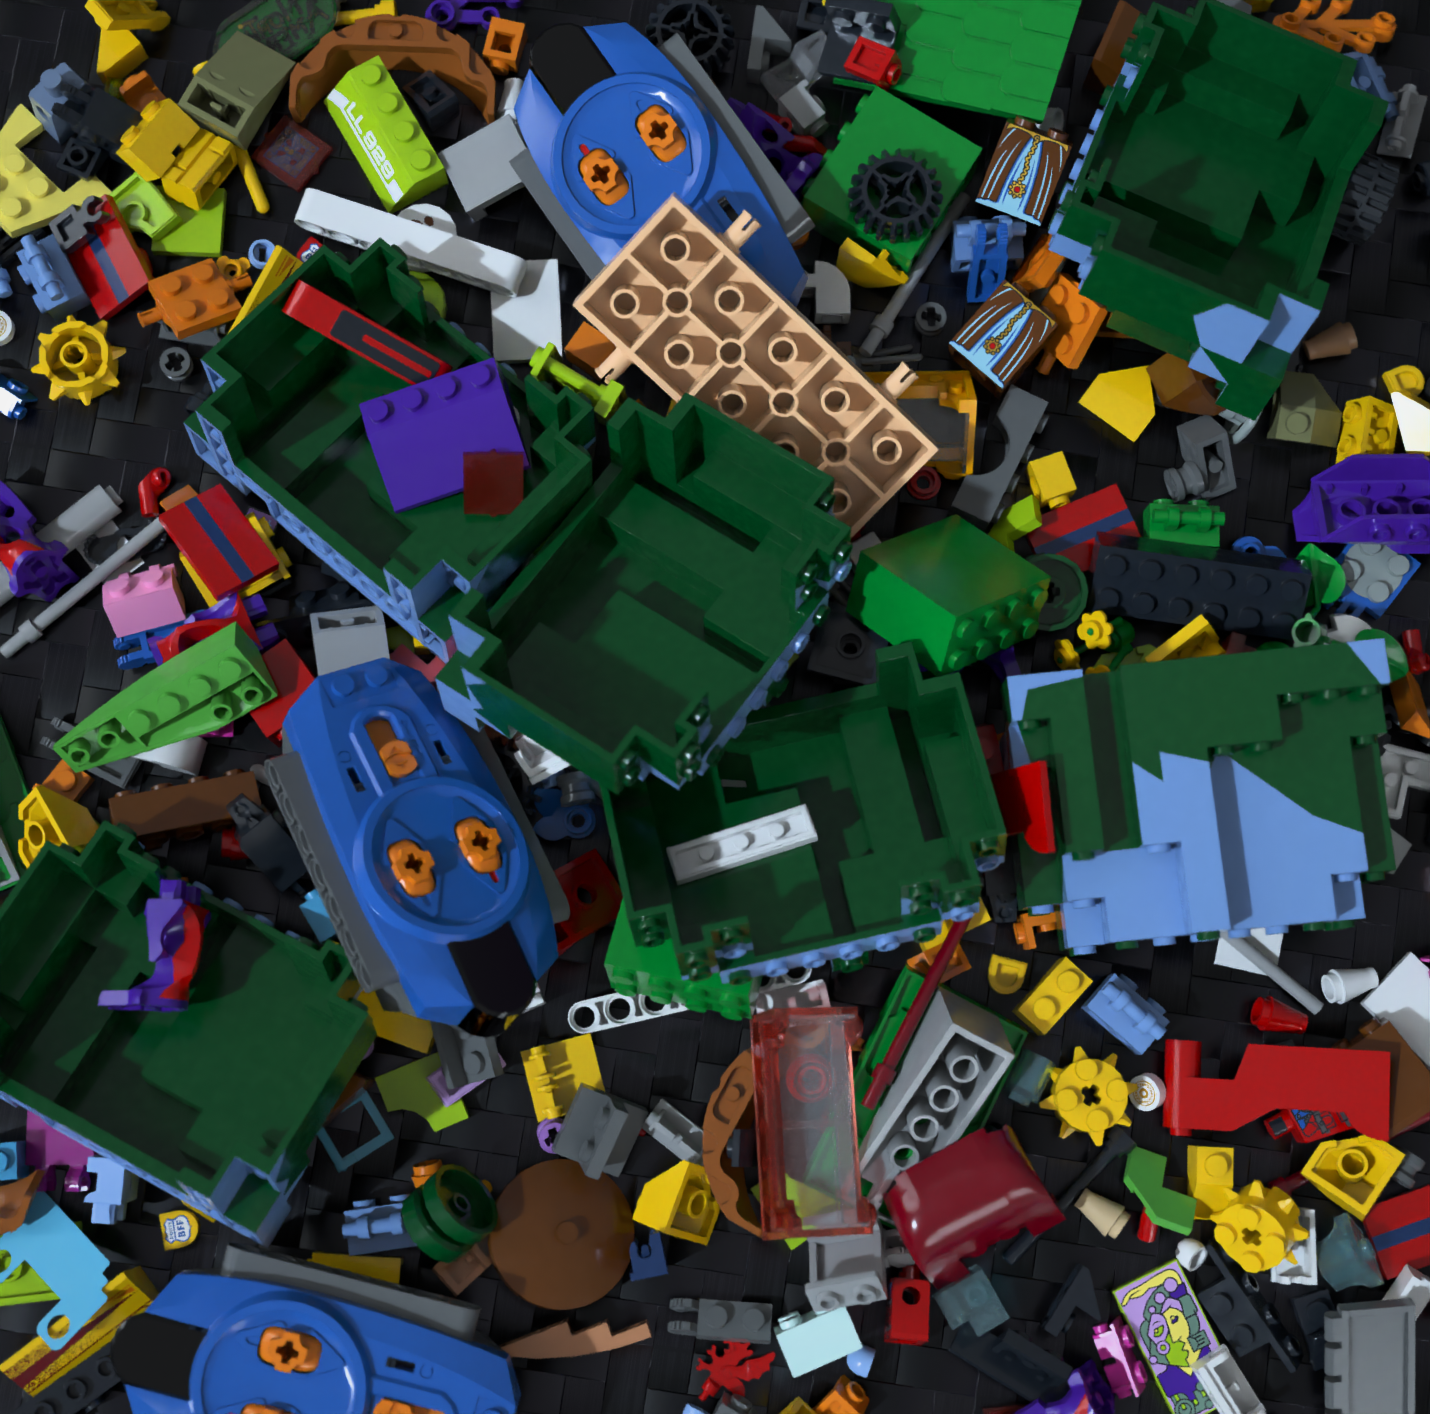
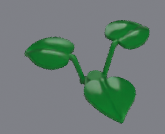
(1327, 587)

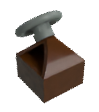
(1194, 393)

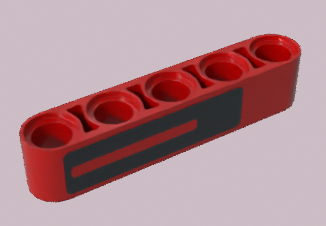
(362, 335)

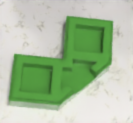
(1163, 1206)

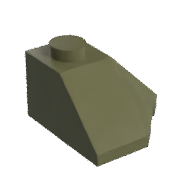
(1304, 412)

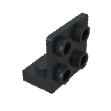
(852, 19)

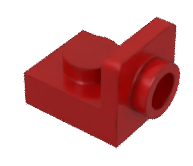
(874, 63)

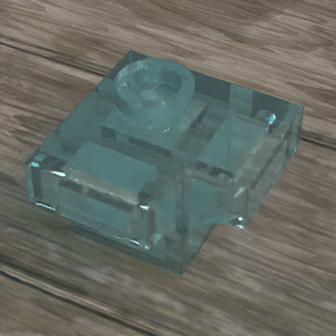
(1347, 1256)
(973, 1301)

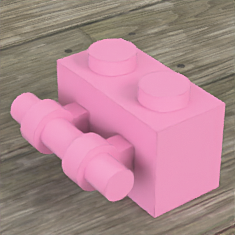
(144, 600)

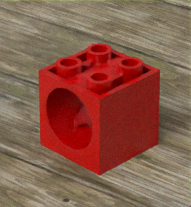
(291, 679)

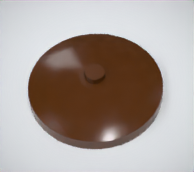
(561, 1235)

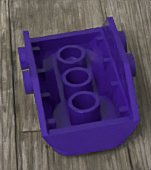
(1369, 502)

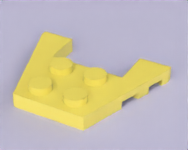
(26, 193)

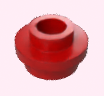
(933, 479)

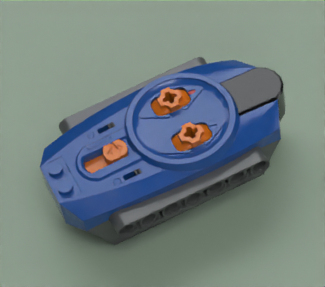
(628, 125)
(417, 848)
(307, 1341)

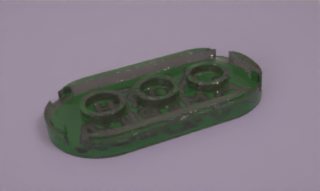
(282, 25)

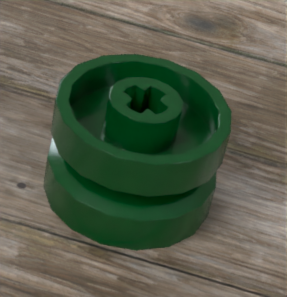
(1067, 594)
(449, 1213)

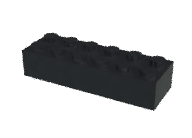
(1185, 580)

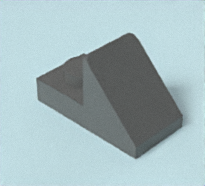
(765, 40)

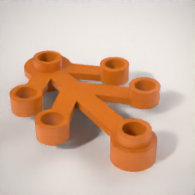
(1378, 29)

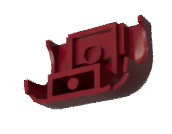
(968, 1201)

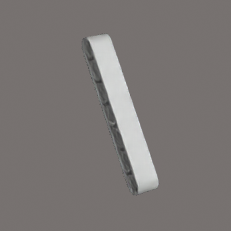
(422, 244)
(639, 1012)

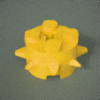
(60, 362)
(1109, 1092)
(1259, 1227)

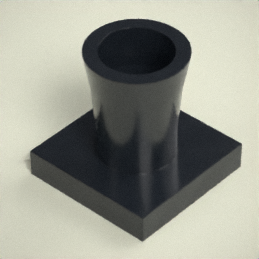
(833, 636)

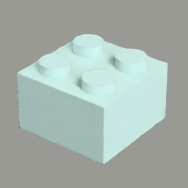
(816, 1338)

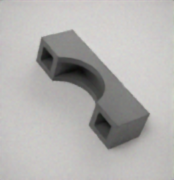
(1016, 422)

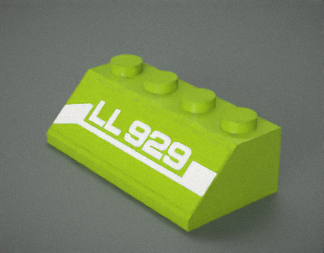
(385, 136)

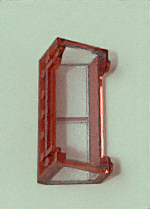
(807, 1123)

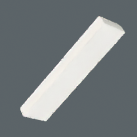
(741, 844)

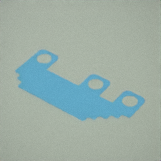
(63, 1260)

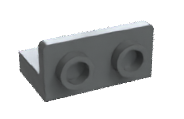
(465, 1056)

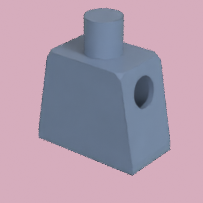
(48, 92)

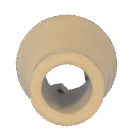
(1103, 1213)

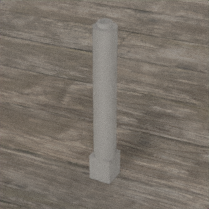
(74, 526)

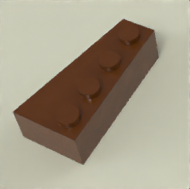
(182, 809)

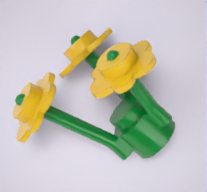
(1109, 636)

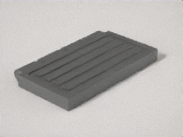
(1370, 1357)

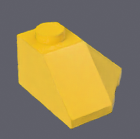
(52, 819)
(1353, 1171)
(679, 1203)

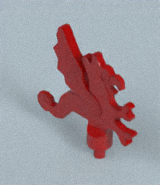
(725, 1369)

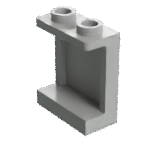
(482, 167)
(847, 1270)

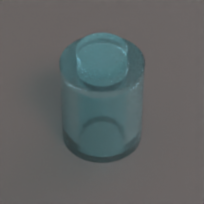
(1029, 1078)

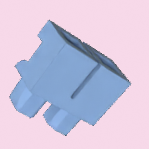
(113, 1190)

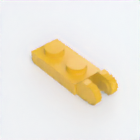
(127, 14)

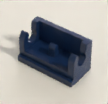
(646, 1263)

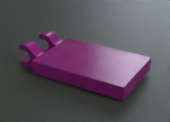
(50, 1148)

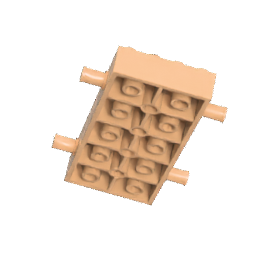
(719, 330)

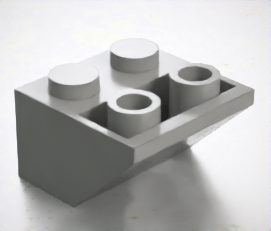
(348, 638)

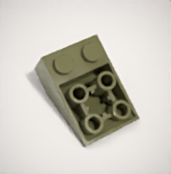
(236, 89)

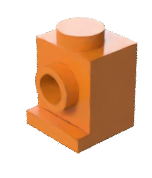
(504, 36)

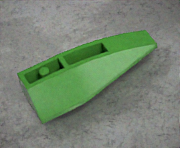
(174, 702)

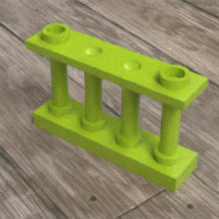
(548, 367)

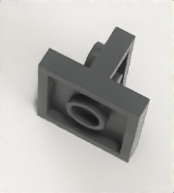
(599, 1131)

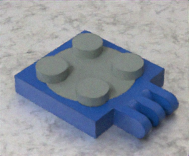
(1372, 578)

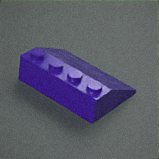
(428, 426)

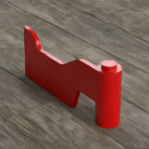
(1026, 804)
(1275, 1079)

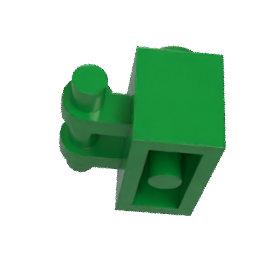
(1181, 523)

